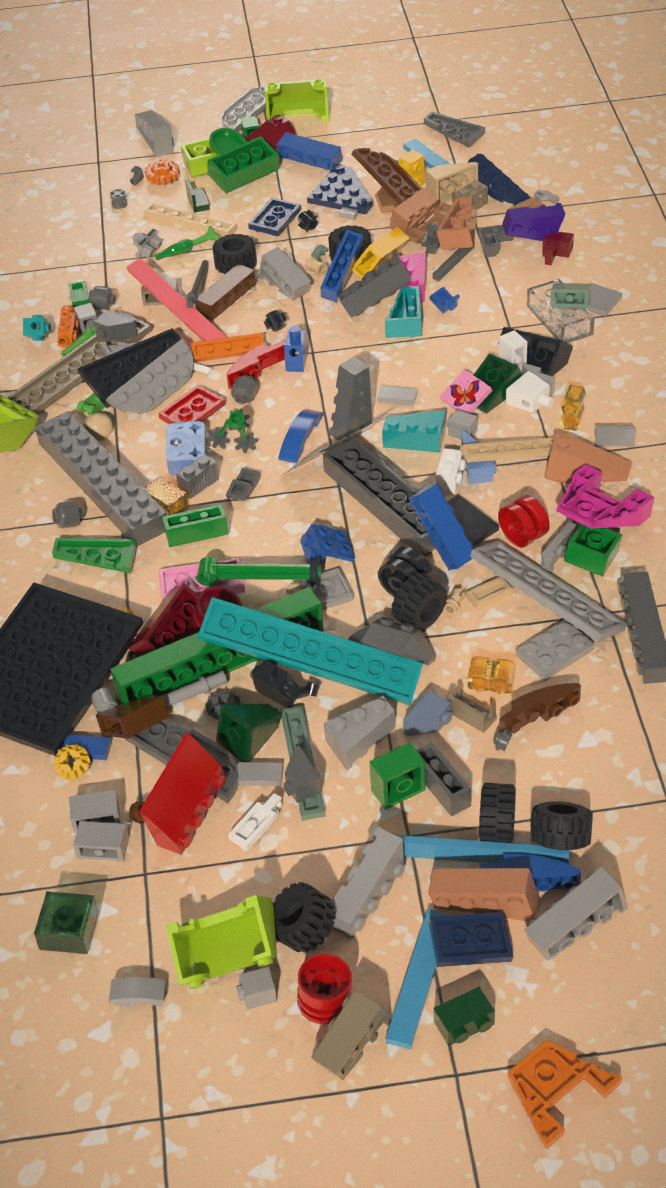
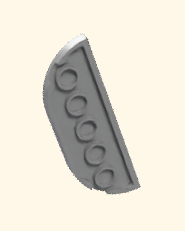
(246, 105)
(155, 381)

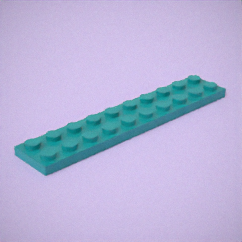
(310, 651)

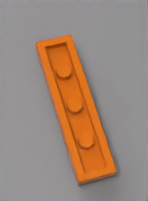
(225, 347)

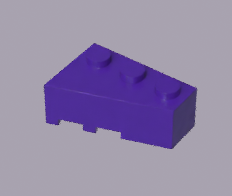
(533, 222)

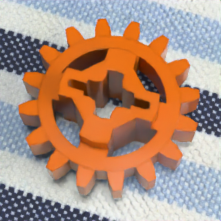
(162, 172)

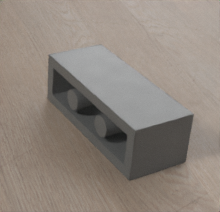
(444, 781)

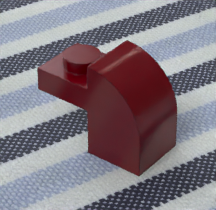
(557, 245)

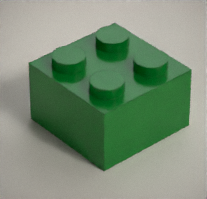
(593, 549)
(397, 775)

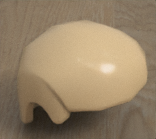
(98, 425)

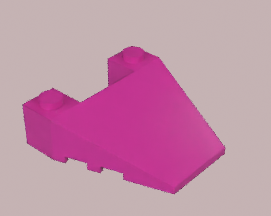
(596, 510)

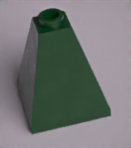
(246, 728)

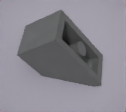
(115, 326)
(301, 777)

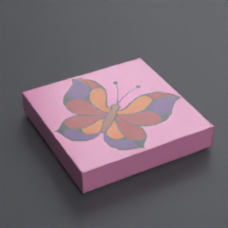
(466, 393)

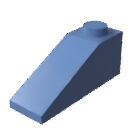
(477, 471)

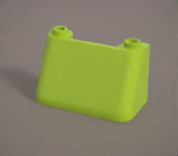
(297, 98)
(224, 941)

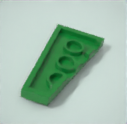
(97, 552)

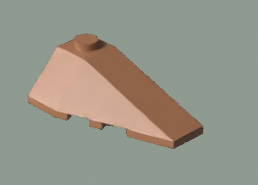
(571, 454)

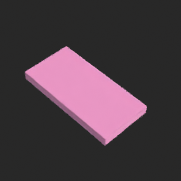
(175, 576)

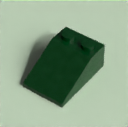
(499, 376)

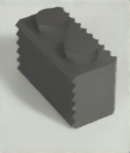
(197, 476)

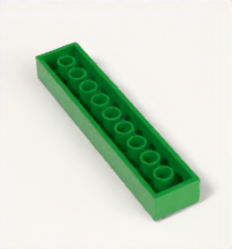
(193, 658)

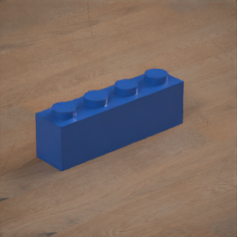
(309, 151)
(341, 265)
(442, 526)

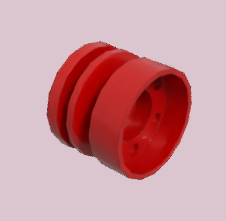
(323, 987)

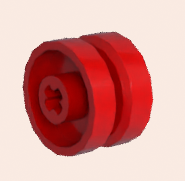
(523, 521)

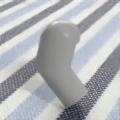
(544, 195)

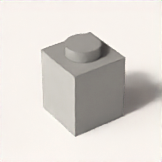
(85, 315)
(462, 421)
(256, 988)

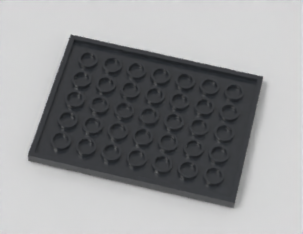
(52, 662)

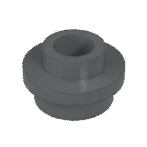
(502, 740)

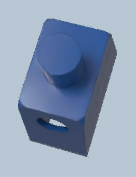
(296, 342)

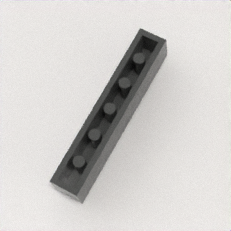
(644, 626)

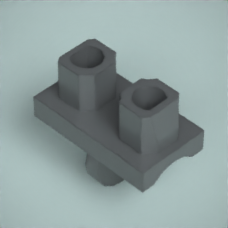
(431, 239)

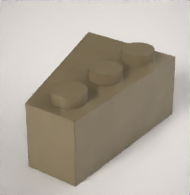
(349, 1034)

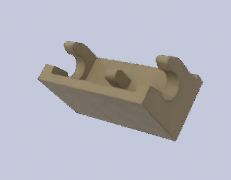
(471, 712)

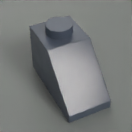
(428, 715)

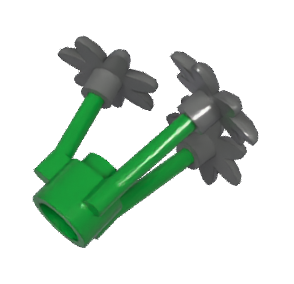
(236, 422)

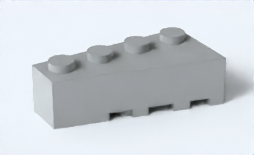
(155, 132)

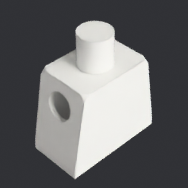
(529, 393)

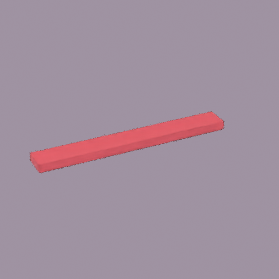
(173, 301)

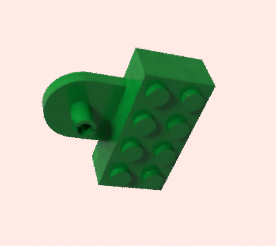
(239, 160)

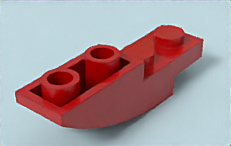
(255, 361)

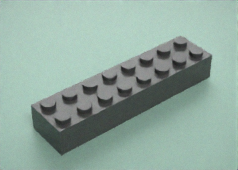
(378, 490)

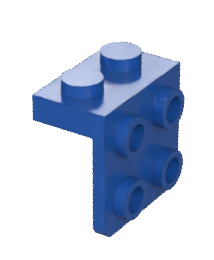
(326, 542)

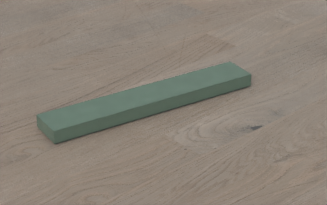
(297, 735)

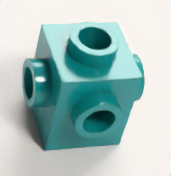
(36, 327)

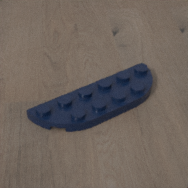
(499, 185)

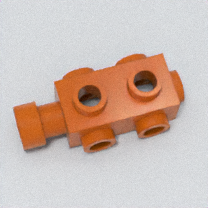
(67, 327)

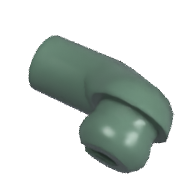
(319, 250)

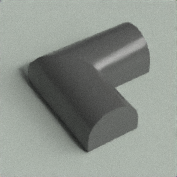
(491, 237)

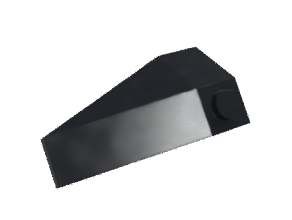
(544, 351)

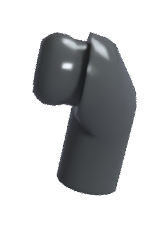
(137, 176)

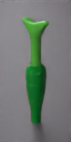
(186, 245)

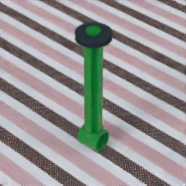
(211, 571)

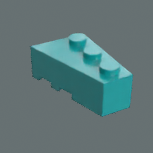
(405, 314)
(415, 431)

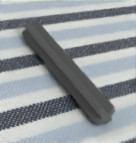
(451, 262)

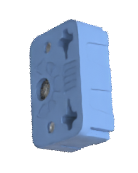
(184, 444)

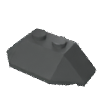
(396, 639)

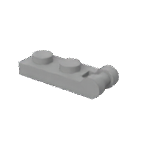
(557, 547)

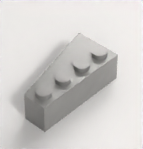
(368, 882)
(576, 913)

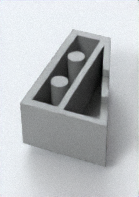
(284, 274)

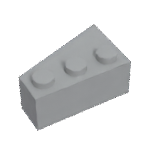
(359, 729)

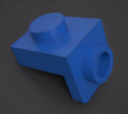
(443, 300)

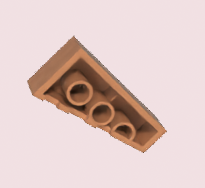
(458, 225)
(486, 891)

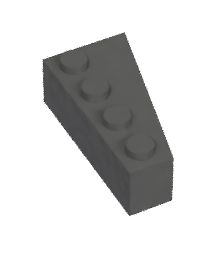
(375, 285)
(352, 400)

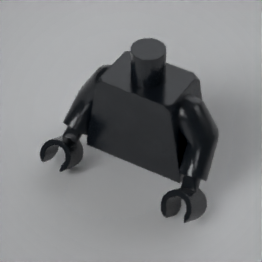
(279, 684)

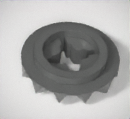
(212, 705)

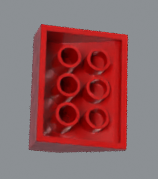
(182, 795)

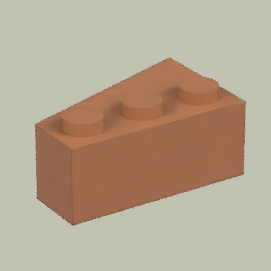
(413, 210)

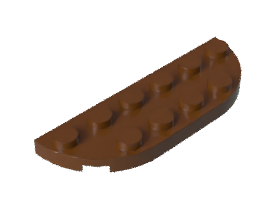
(387, 173)

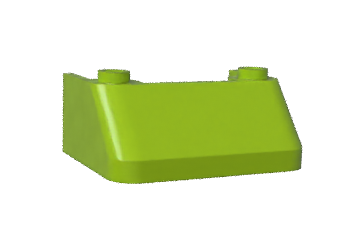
(15, 424)

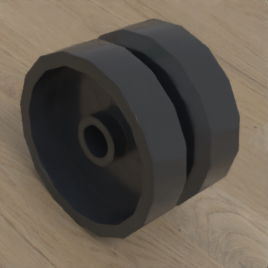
(400, 566)

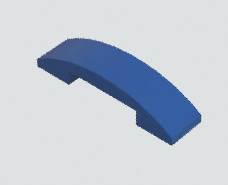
(297, 434)

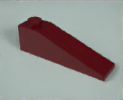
(272, 130)

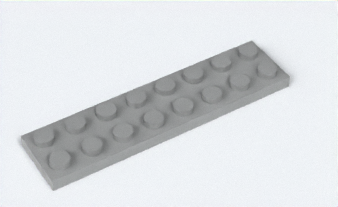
(548, 591)

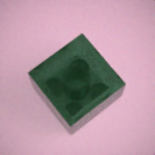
(66, 922)

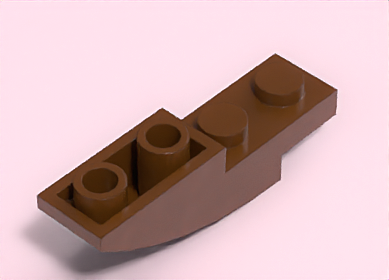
(543, 702)

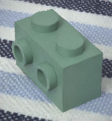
(570, 295)

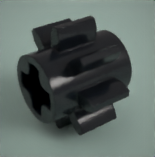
(307, 220)
(275, 320)

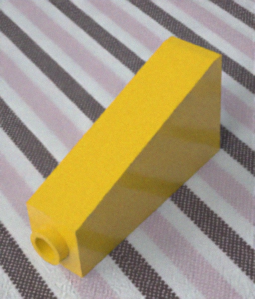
(380, 251)

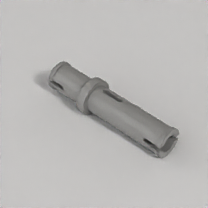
(203, 685)

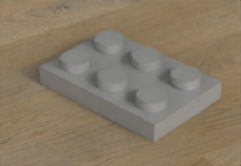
(554, 649)

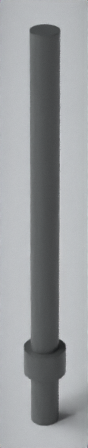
(193, 294)

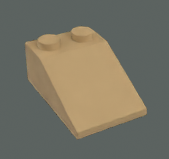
(449, 178)

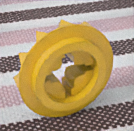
(80, 766)

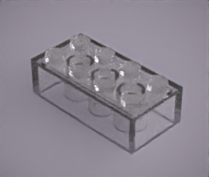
(564, 324)

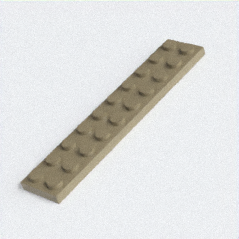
(64, 375)

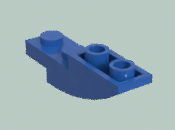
(546, 872)

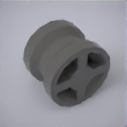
(118, 198)

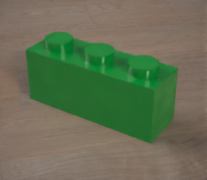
(195, 525)

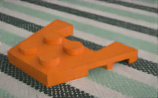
(547, 1077)

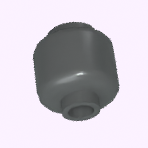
(101, 297)
(244, 389)
(67, 514)

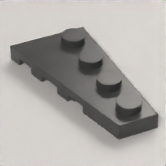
(456, 129)

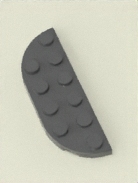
(163, 738)

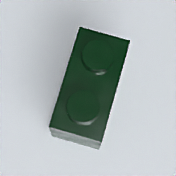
(464, 1016)

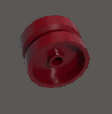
(203, 601)

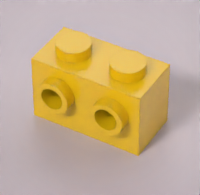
(414, 165)

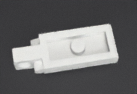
(256, 822)

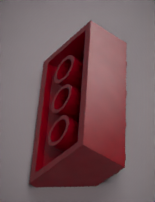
(168, 622)

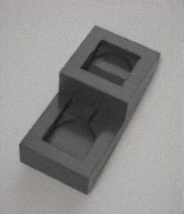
(244, 484)

